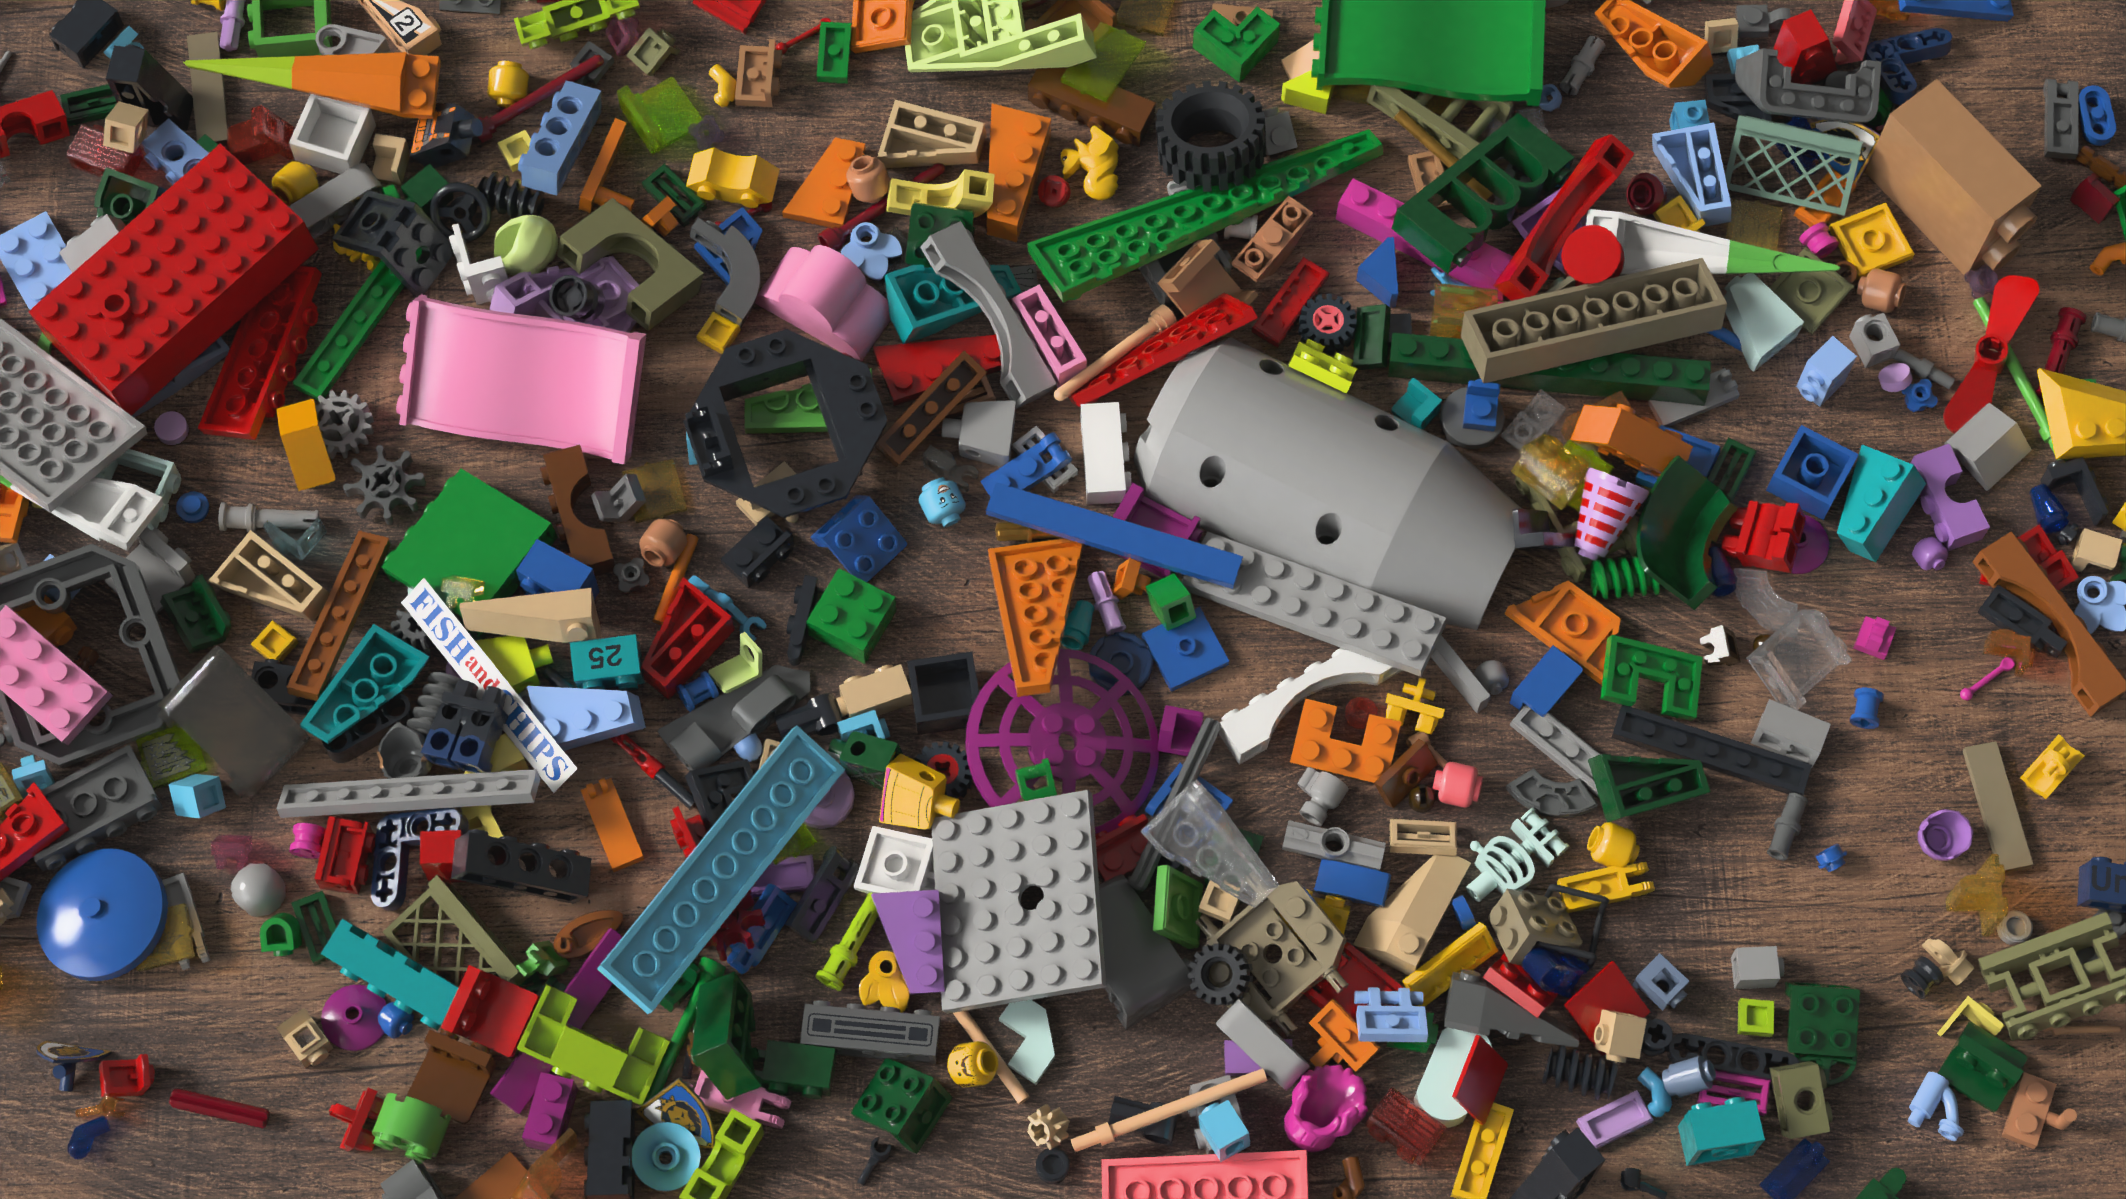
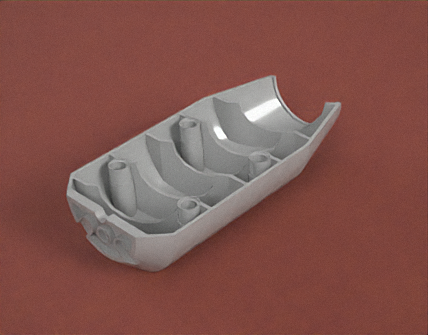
(1325, 482)

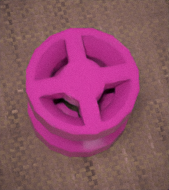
(1819, 240)
(307, 840)

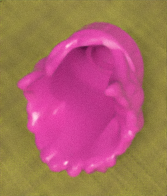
(1324, 1107)

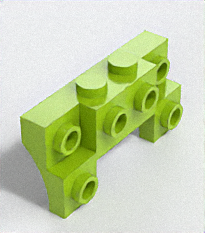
(569, 17)
(587, 1056)

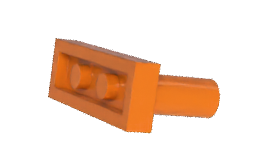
(593, 190)

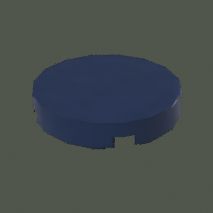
(1127, 654)

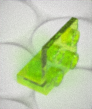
(659, 113)

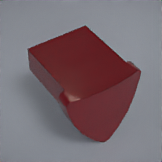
(2094, 198)

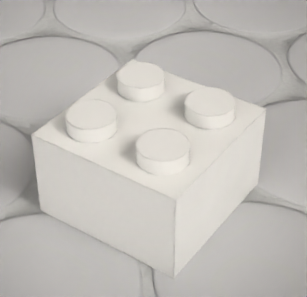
(332, 134)

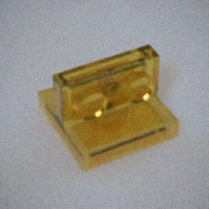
(1450, 304)

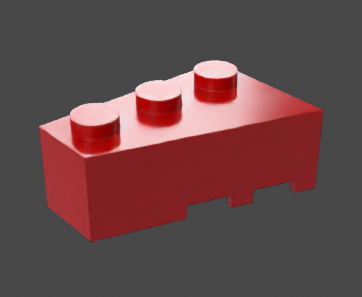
(686, 639)

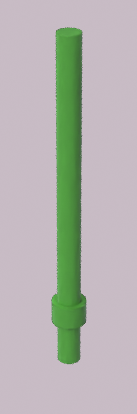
(2021, 379)

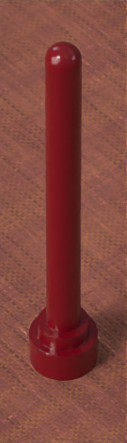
(490, 124)
(836, 236)

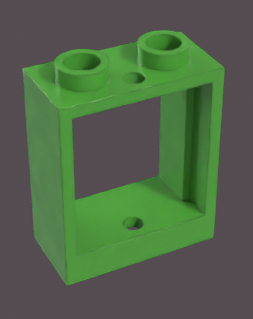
(290, 44)

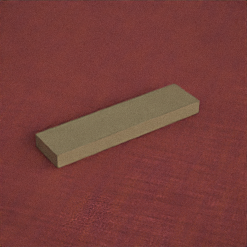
(208, 89)
(1997, 806)

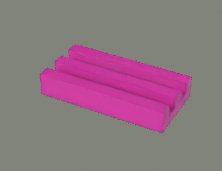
(1740, 1080)

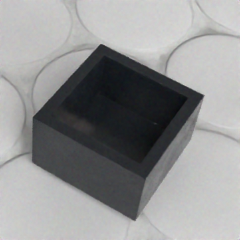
(943, 691)

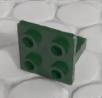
(927, 220)
(1982, 1067)

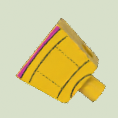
(914, 795)

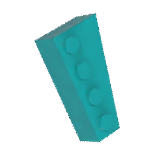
(390, 973)

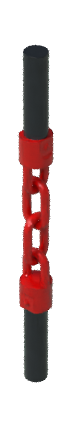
(651, 766)

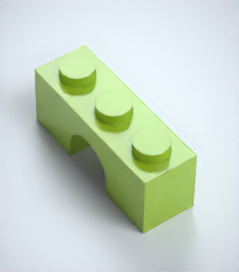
(729, 1156)

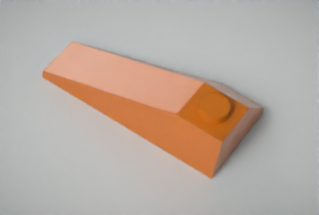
(1656, 44)

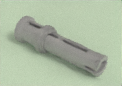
(253, 518)

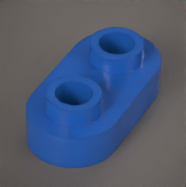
(2097, 117)

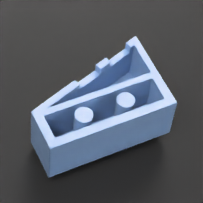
(1696, 170)
(585, 715)

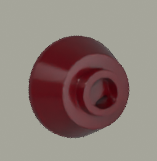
(1646, 193)

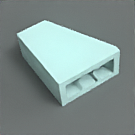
(1759, 319)

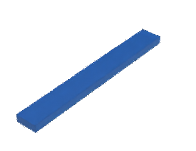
(1114, 535)

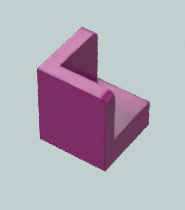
(1179, 730)

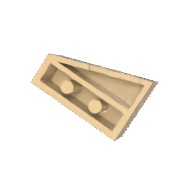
(928, 137)
(270, 579)

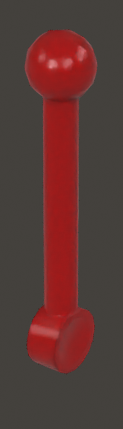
(784, 46)

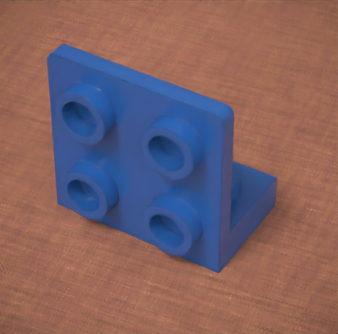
(860, 537)

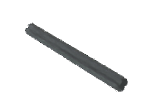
(1188, 774)

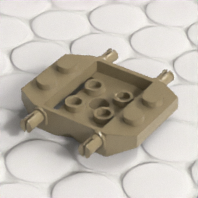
(1297, 970)

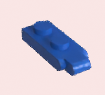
(776, 910)

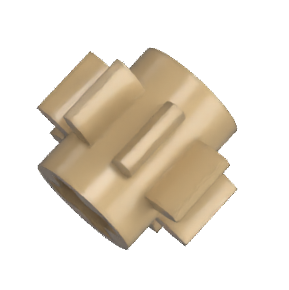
(1048, 1126)

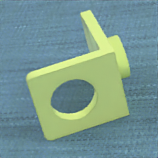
(740, 668)

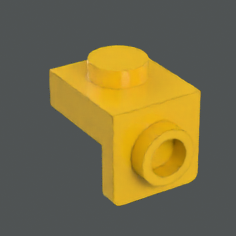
(1678, 214)

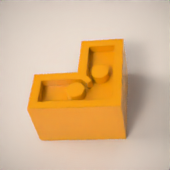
(305, 444)

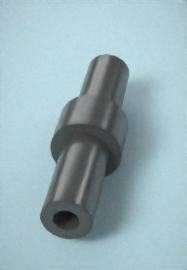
(1924, 368)

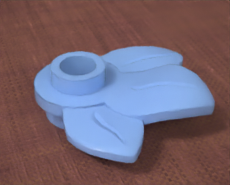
(871, 255)
(2106, 608)

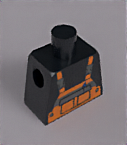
(446, 136)

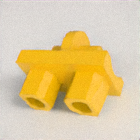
(1428, 714)
(2051, 767)

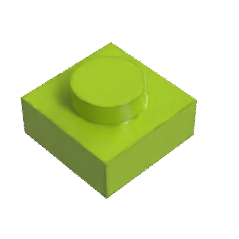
(1755, 1017)

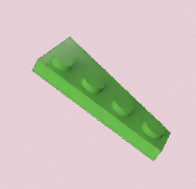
(785, 412)

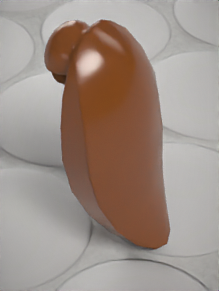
(584, 932)

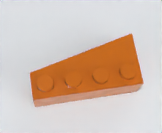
(1015, 158)

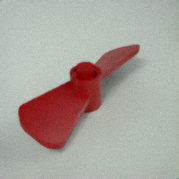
(2009, 306)

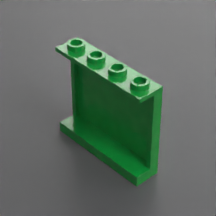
(469, 535)

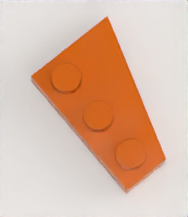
(825, 193)

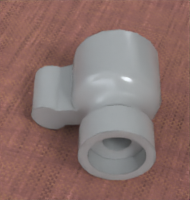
(1326, 794)

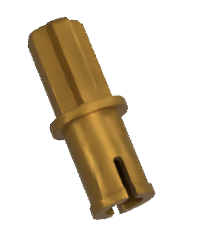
(1010, 531)

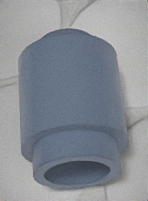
(1689, 1076)

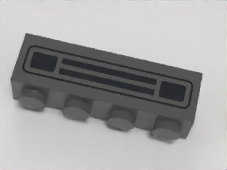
(872, 1032)

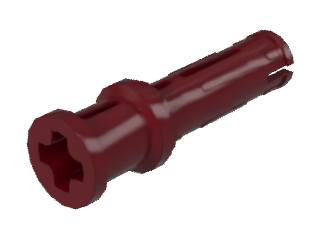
(2063, 340)

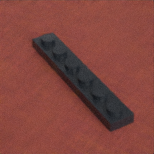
(1713, 750)

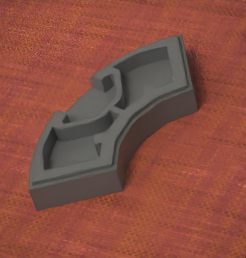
(1552, 797)

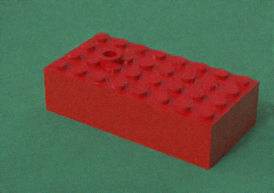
(174, 280)

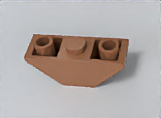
(1274, 240)

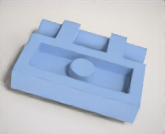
(1391, 1023)

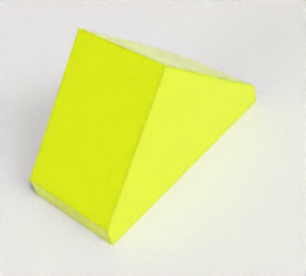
(1302, 93)

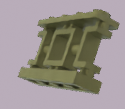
(2050, 953)

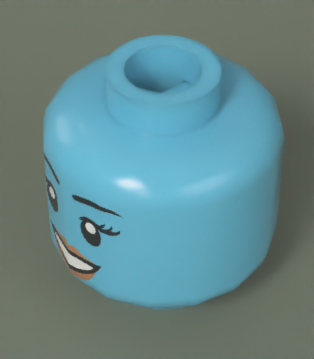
(942, 502)

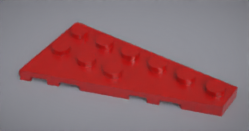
(1170, 345)

